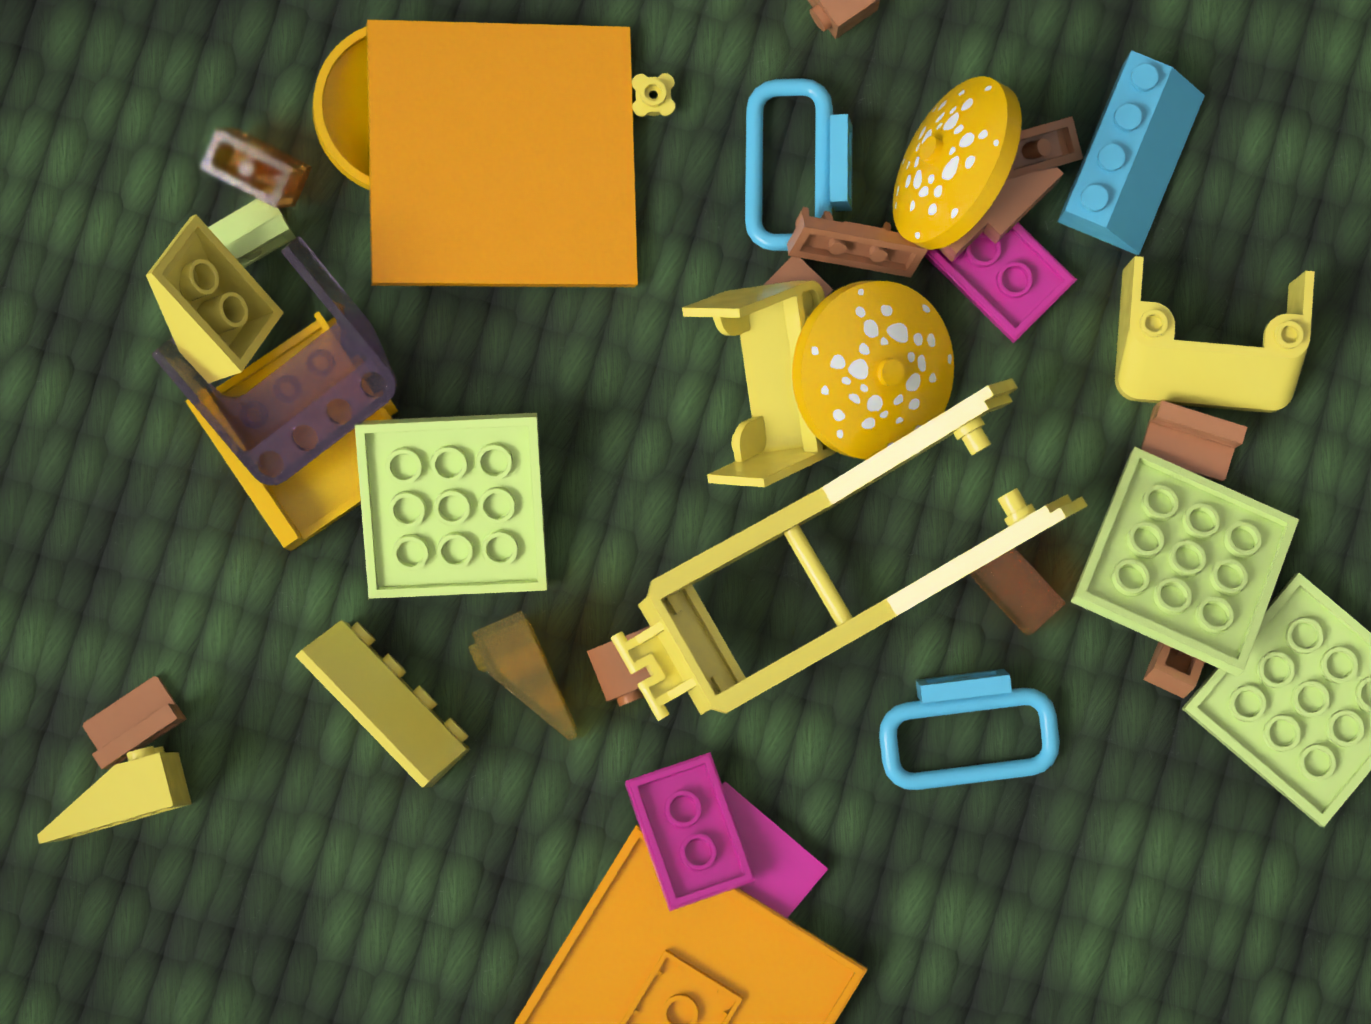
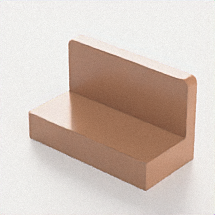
(1192, 439)
(132, 722)

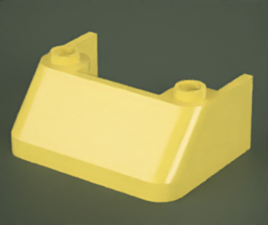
(769, 324)
(1203, 373)

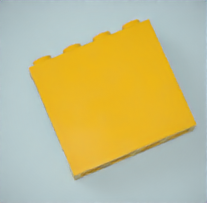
(322, 488)

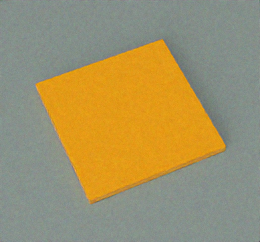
(500, 155)
(692, 965)

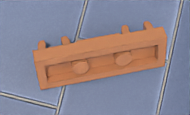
(853, 245)

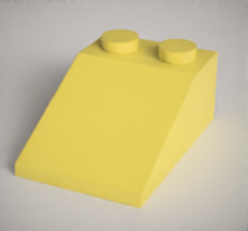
(211, 302)
(129, 791)

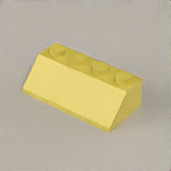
(384, 702)

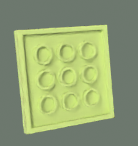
(452, 505)
(1185, 561)
(1300, 702)

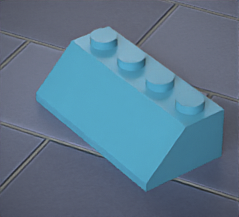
(1132, 153)

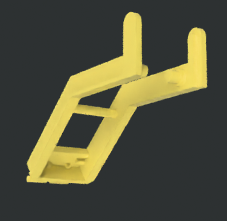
(686, 647)

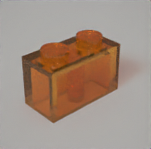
(255, 167)
(1018, 591)

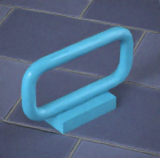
(832, 156)
(960, 695)

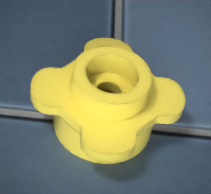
(662, 104)

